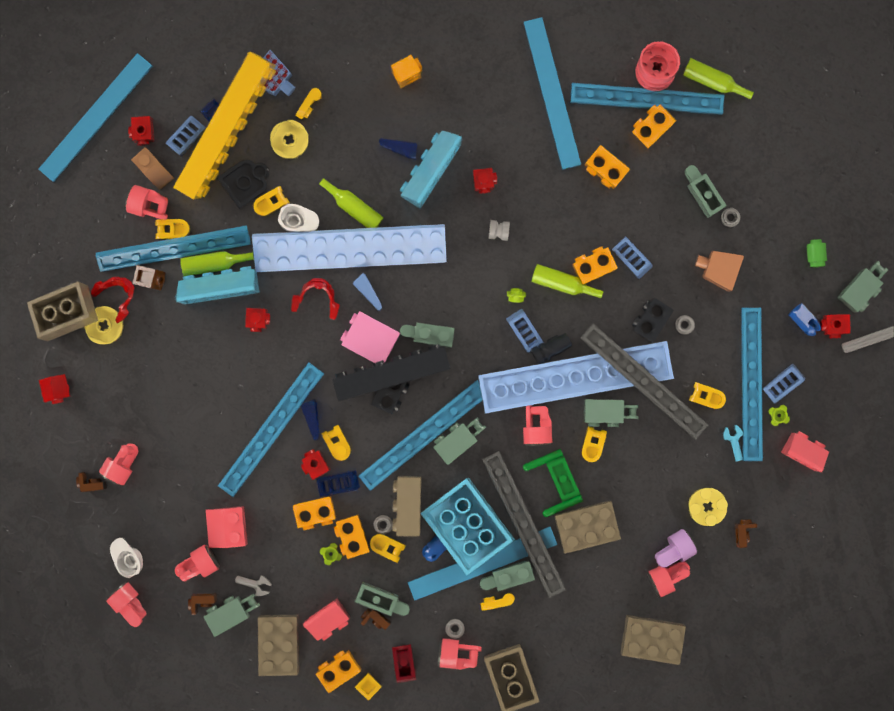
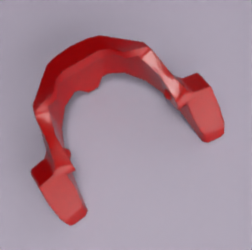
(116, 281)
(318, 283)

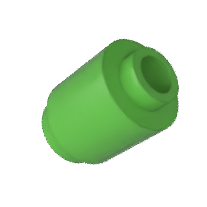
(816, 253)

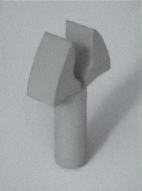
(254, 584)

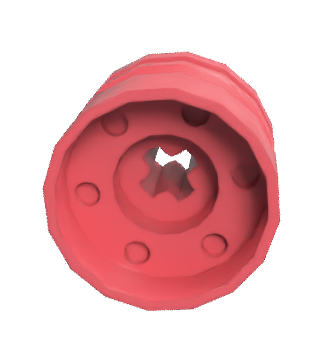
(661, 57)

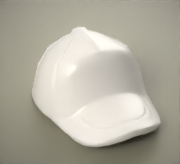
(298, 219)
(126, 559)

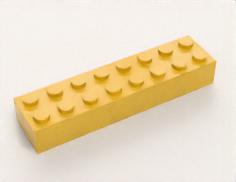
(225, 126)

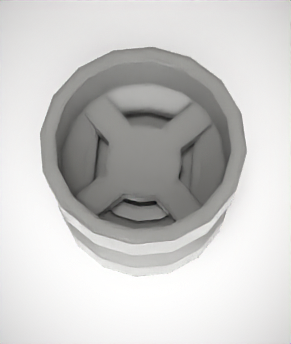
(499, 230)

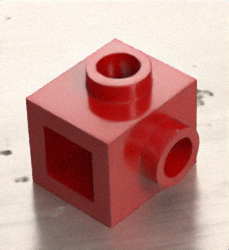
(141, 130)
(484, 180)
(257, 319)
(835, 325)
(54, 389)
(314, 464)

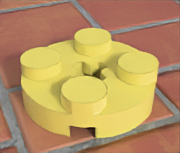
(279, 144)
(109, 335)
(711, 517)

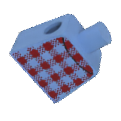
(281, 77)

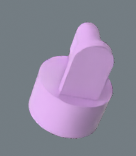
(680, 548)

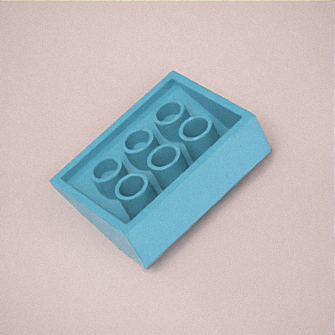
(431, 168)
(219, 286)
(467, 526)

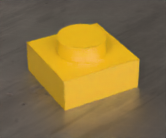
(368, 686)

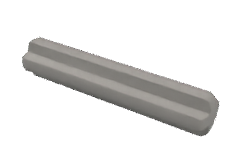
(868, 340)

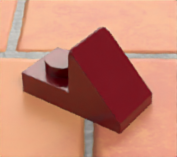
(404, 663)

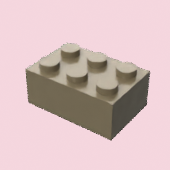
(62, 311)
(407, 505)
(587, 526)
(653, 639)
(278, 645)
(511, 678)

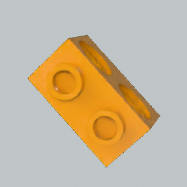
(407, 71)
(656, 128)
(610, 163)
(596, 269)
(313, 508)
(357, 535)
(341, 675)

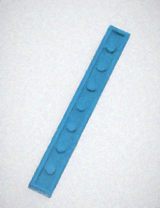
(552, 93)
(646, 99)
(95, 117)
(173, 248)
(752, 384)
(271, 429)
(422, 436)
(454, 574)

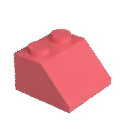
(806, 452)
(226, 527)
(327, 620)

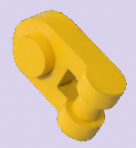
(305, 109)
(263, 205)
(178, 228)
(714, 398)
(341, 449)
(591, 452)
(379, 544)
(491, 603)

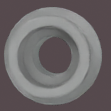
(736, 215)
(689, 320)
(378, 529)
(459, 633)

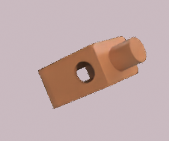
(720, 268)

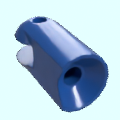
(805, 320)
(433, 549)

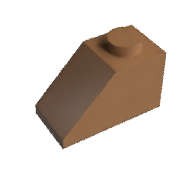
(152, 168)

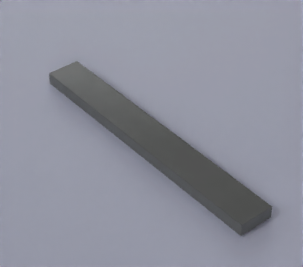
(644, 381)
(524, 524)

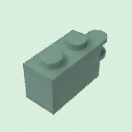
(704, 191)
(863, 288)
(429, 334)
(607, 412)
(457, 441)
(508, 576)
(381, 600)
(229, 614)

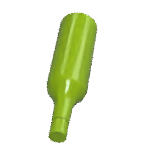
(714, 78)
(354, 206)
(212, 262)
(562, 282)

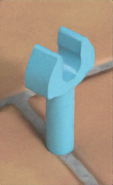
(734, 441)

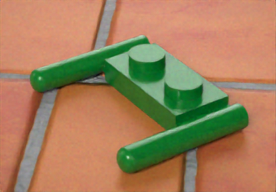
(562, 479)

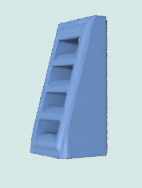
(181, 151)
(644, 269)
(364, 286)
(515, 317)
(800, 378)

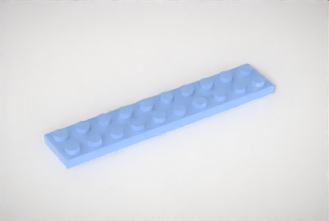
(349, 248)
(567, 378)

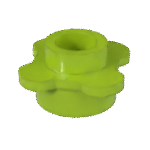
(516, 295)
(777, 420)
(327, 558)

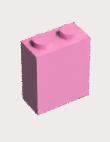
(369, 338)

